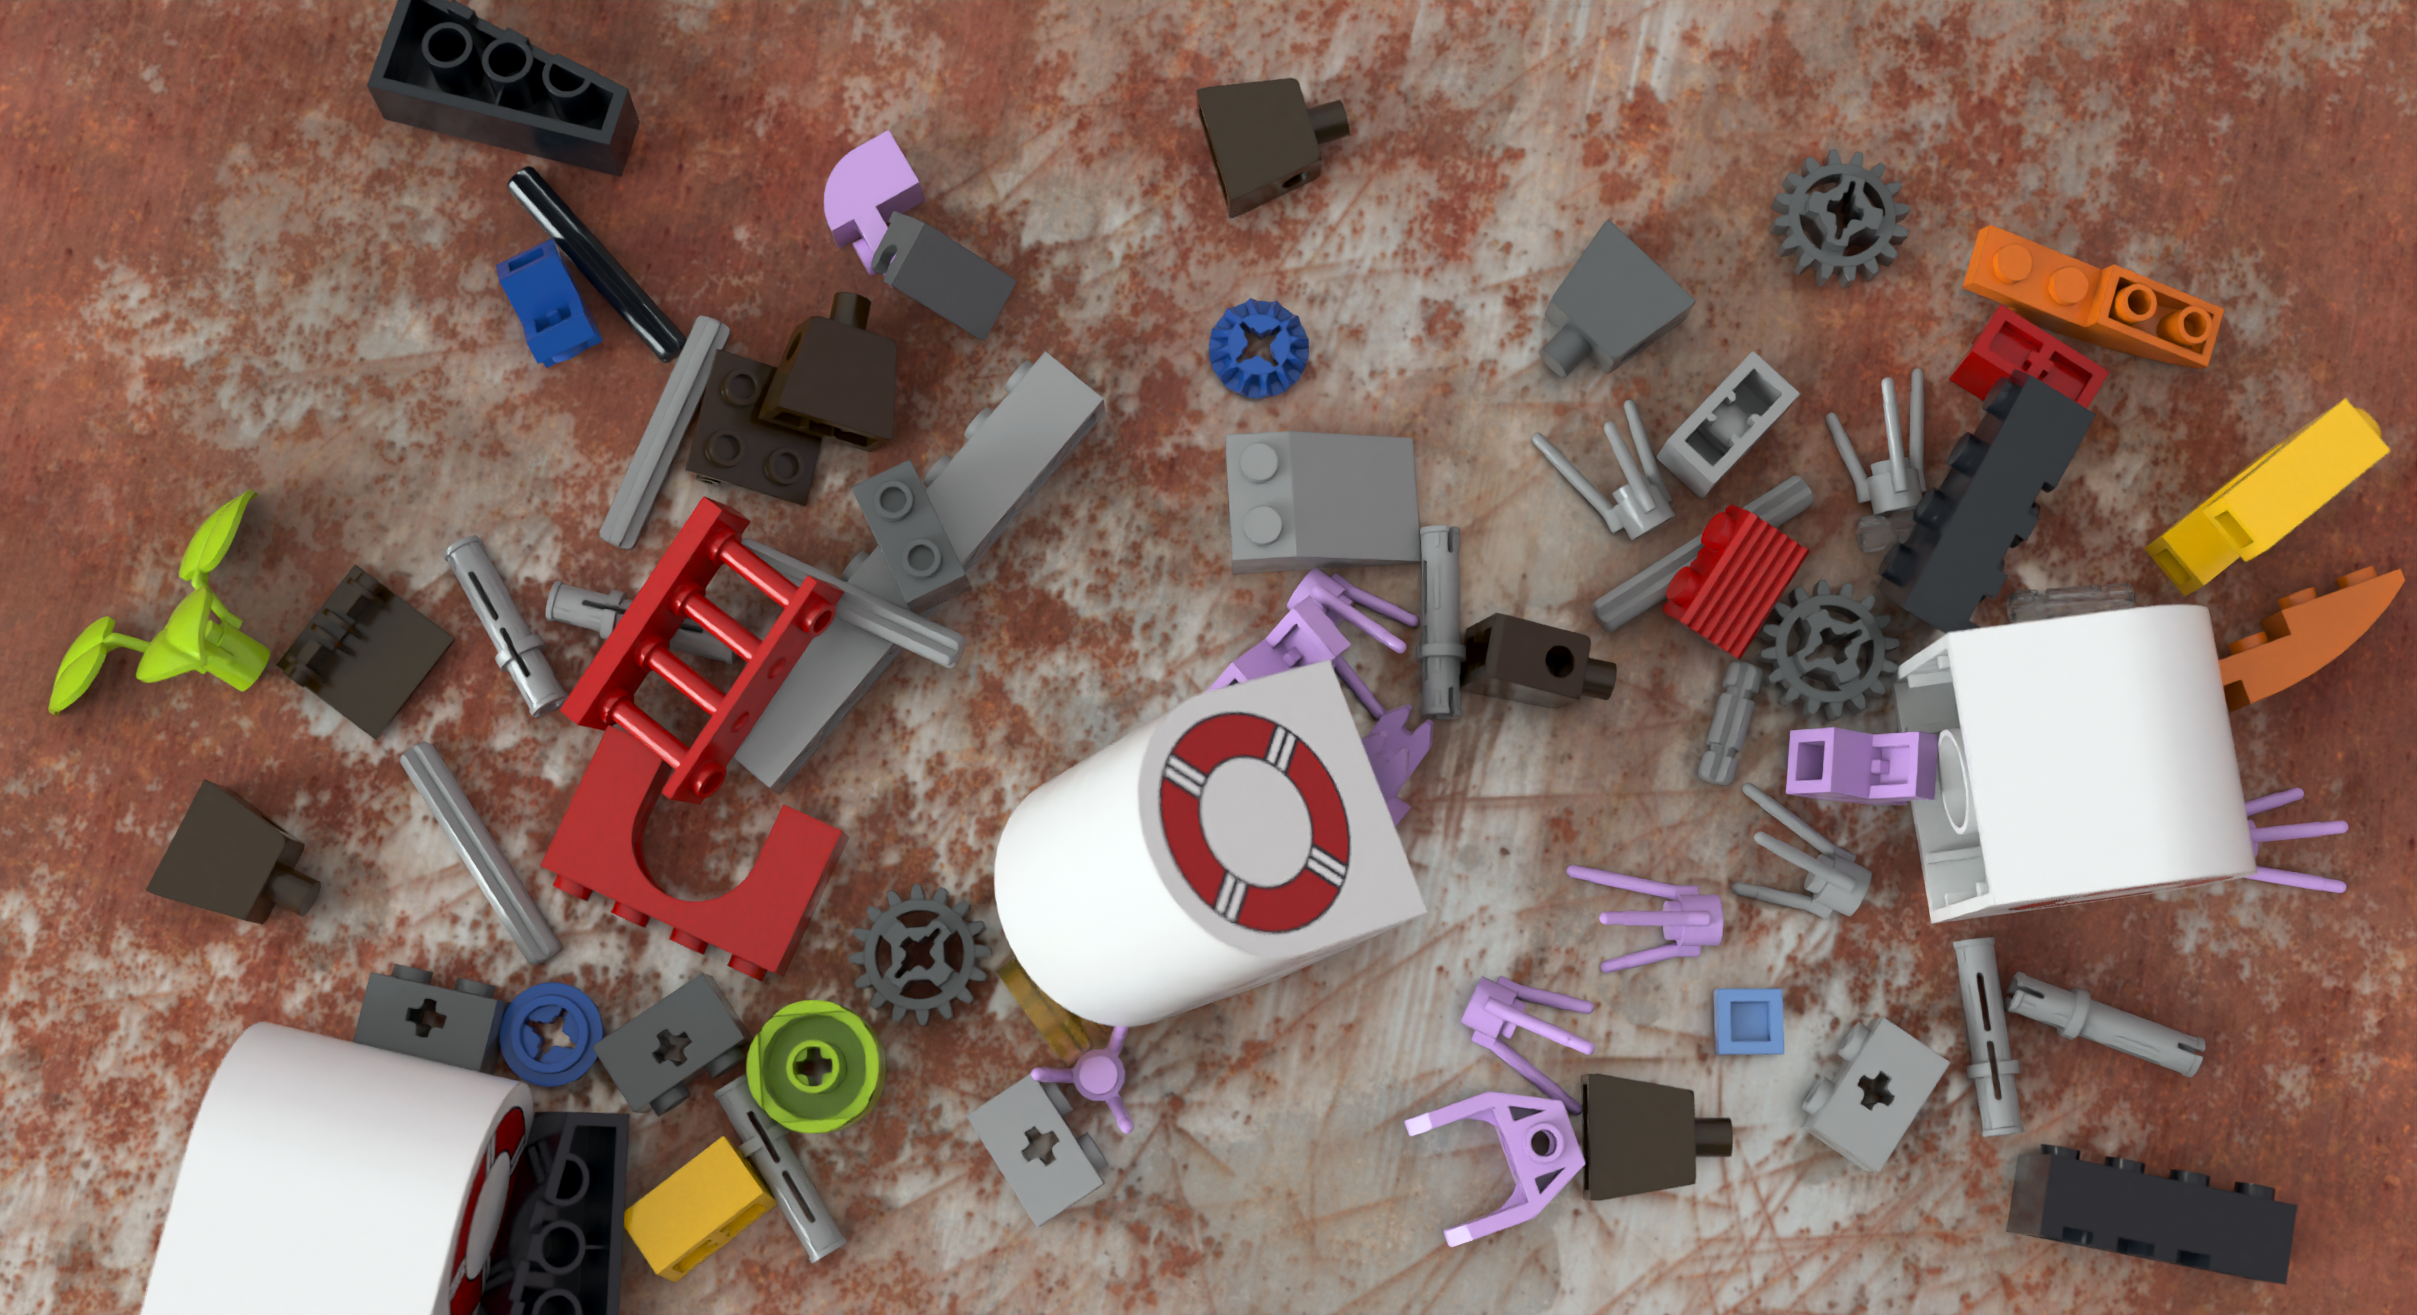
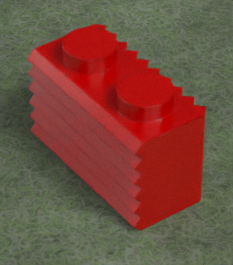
(1733, 579)

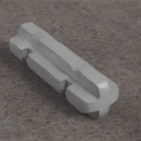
(1730, 723)

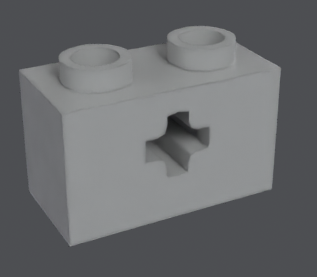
(1727, 425)
(1906, 1078)
(1004, 1130)

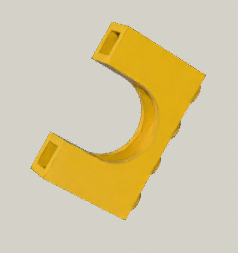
(2269, 497)

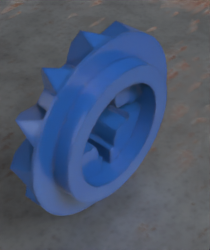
(1256, 376)
(523, 1045)

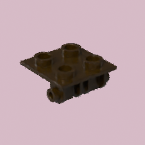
(741, 448)
(365, 652)

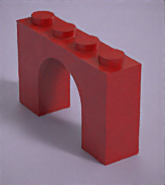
(604, 852)

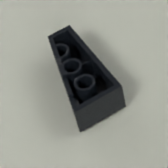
(496, 88)
(1984, 503)
(2152, 1216)
(563, 1220)

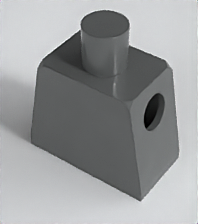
(1611, 305)

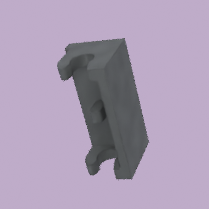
(942, 275)

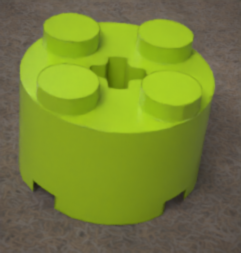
(791, 1040)

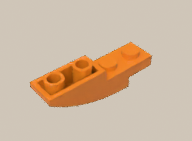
(2092, 303)
(2305, 635)

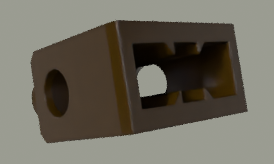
(1265, 139)
(836, 378)
(1510, 660)
(233, 860)
(1643, 1137)

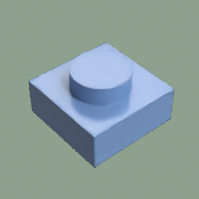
(1748, 1021)

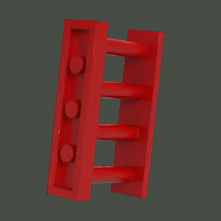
(643, 645)

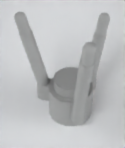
(1895, 482)
(1641, 502)
(1832, 877)

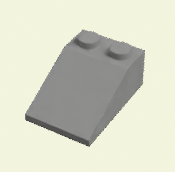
(1320, 501)

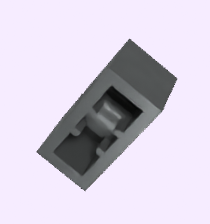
(911, 537)
(395, 1011)
(637, 1049)

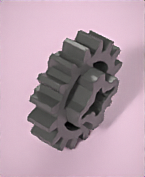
(1862, 221)
(1837, 673)
(898, 977)

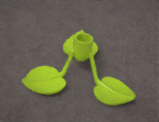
(188, 638)

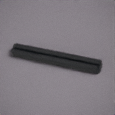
(597, 264)

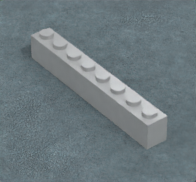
(976, 500)

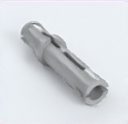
(604, 611)
(1440, 635)
(516, 646)
(2079, 1015)
(2000, 1116)
(816, 1237)

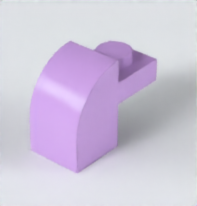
(866, 191)
(1297, 641)
(1862, 766)

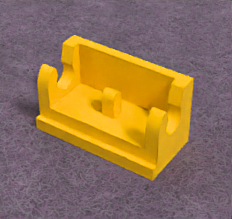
(698, 1210)

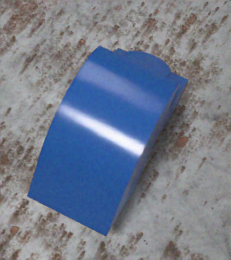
(548, 304)

